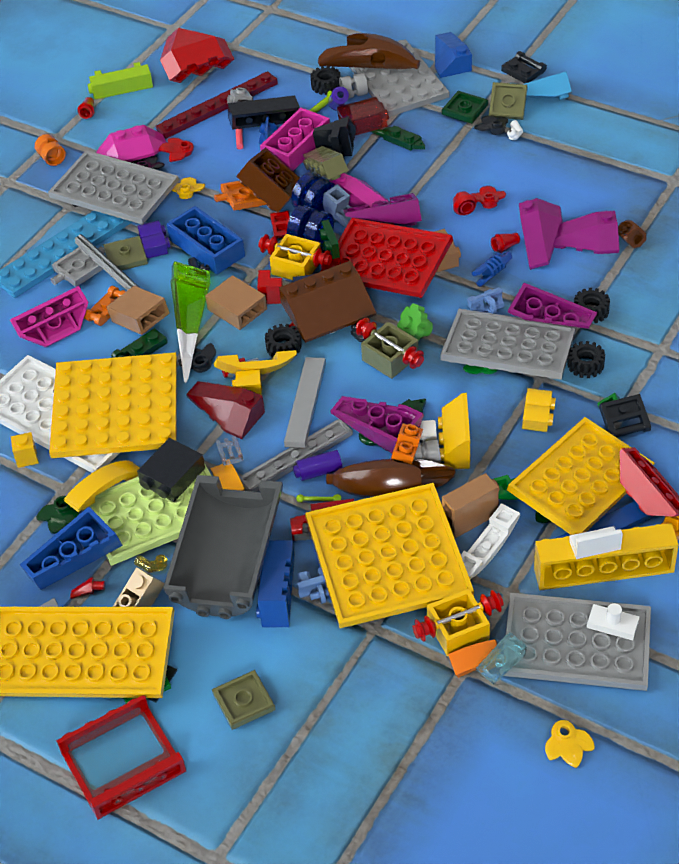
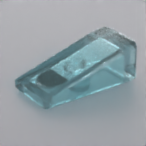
(502, 658)

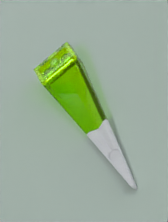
(188, 293)

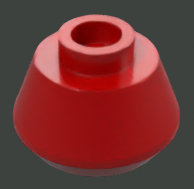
(464, 203)

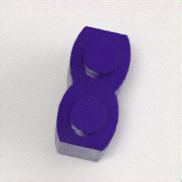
(153, 239)

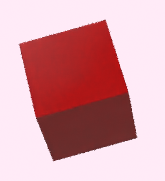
(269, 286)

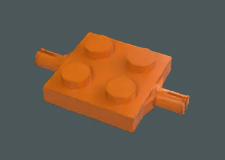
(238, 196)

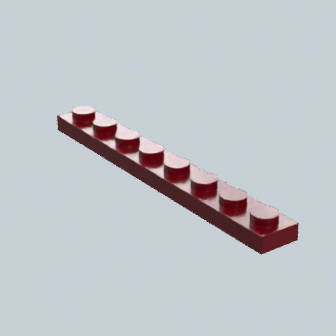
(213, 106)

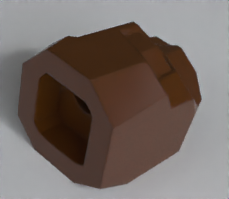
(631, 233)

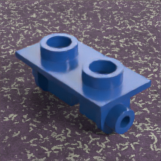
(266, 130)

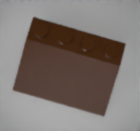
(326, 301)

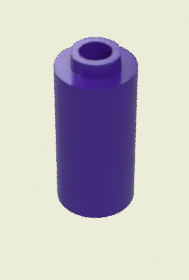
(338, 97)
(317, 465)

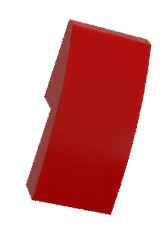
(279, 223)

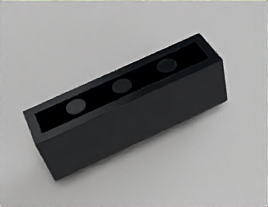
(254, 112)

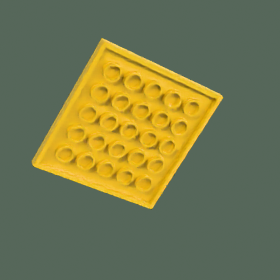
(114, 405)
(387, 554)

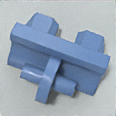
(312, 587)

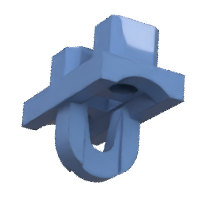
(492, 297)

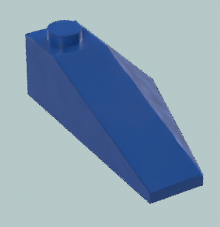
(451, 55)

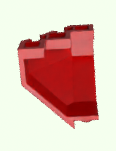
(193, 53)

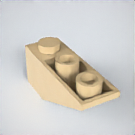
(140, 590)

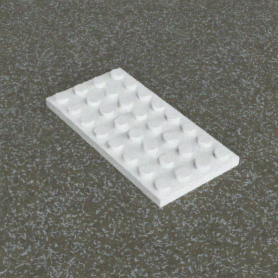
(28, 407)

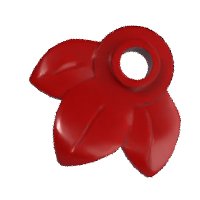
(177, 148)
(489, 196)

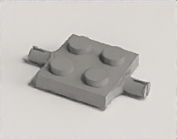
(76, 267)

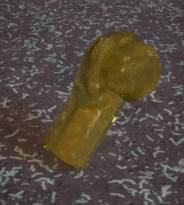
(158, 564)

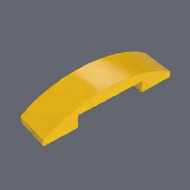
(231, 363)
(100, 480)

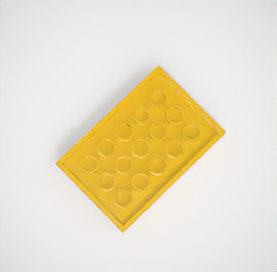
(574, 478)

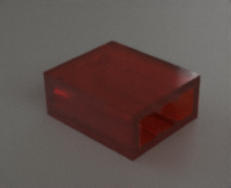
(366, 114)

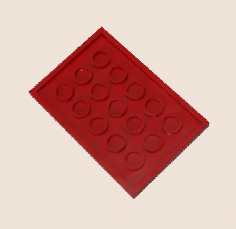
(392, 255)

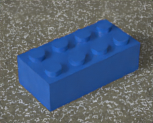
(206, 239)

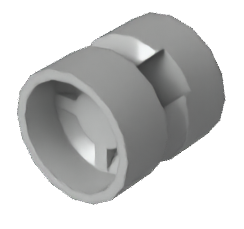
(359, 84)
(428, 451)

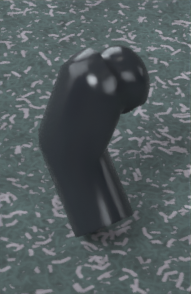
(193, 262)

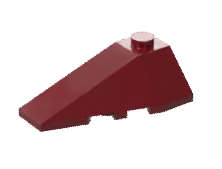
(229, 406)

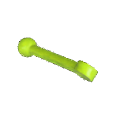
(300, 498)

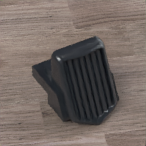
(336, 136)

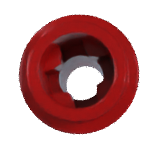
(86, 108)
(502, 242)

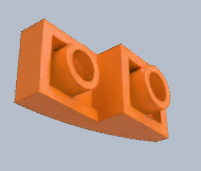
(407, 443)
(469, 658)

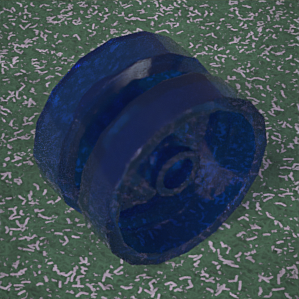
(310, 191)

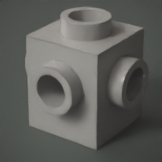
(239, 95)

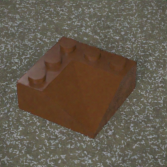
(269, 179)

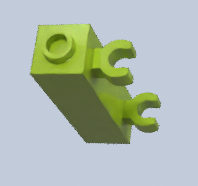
(120, 81)

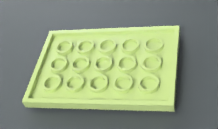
(141, 517)

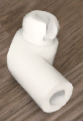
(516, 131)

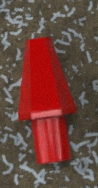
(87, 588)

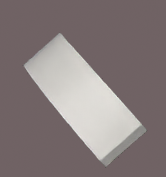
(491, 540)

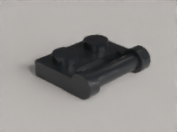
(521, 71)
(623, 410)

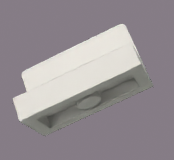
(596, 542)

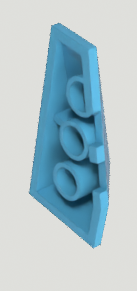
(550, 87)

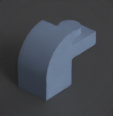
(335, 202)

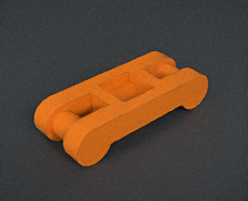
(99, 312)

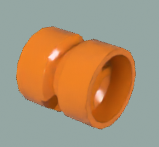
(50, 150)

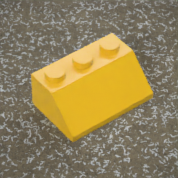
(455, 433)

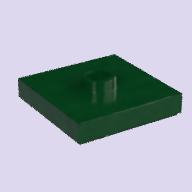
(465, 107)

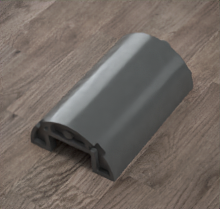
(222, 547)

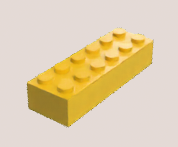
(642, 554)

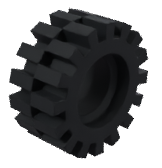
(325, 79)
(596, 298)
(279, 334)
(586, 367)

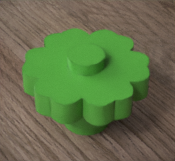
(415, 321)

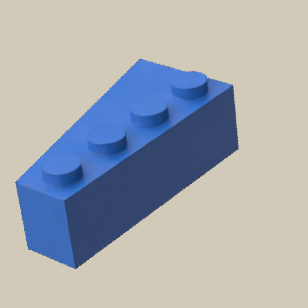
(71, 549)
(276, 584)

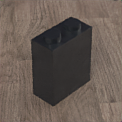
(171, 469)

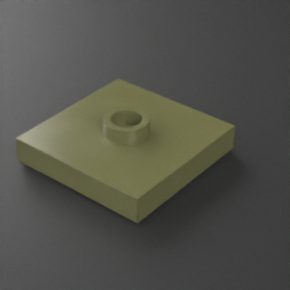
(508, 100)
(126, 253)
(243, 699)

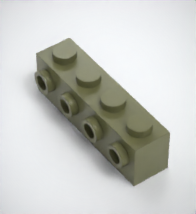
(325, 163)

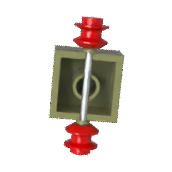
(388, 348)

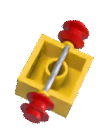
(294, 256)
(458, 620)

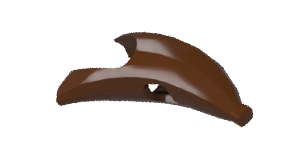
(369, 51)
(388, 476)

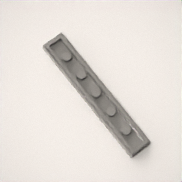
(305, 402)
(284, 462)

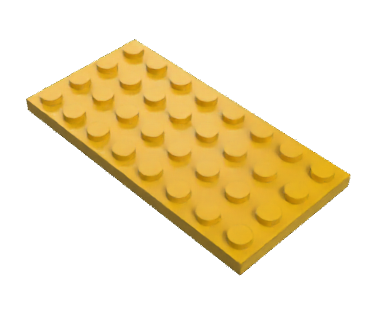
(84, 651)

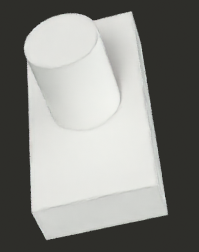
(613, 621)

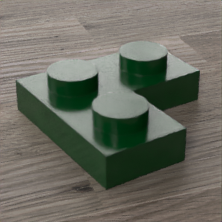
(329, 239)

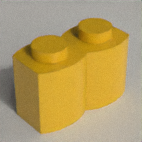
(537, 410)

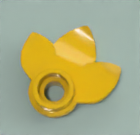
(187, 187)
(569, 746)

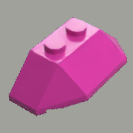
(132, 143)
(52, 319)

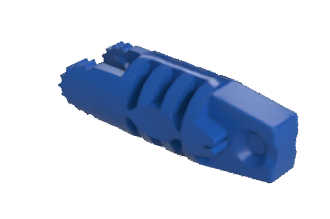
(491, 267)

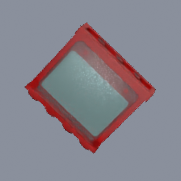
(120, 757)

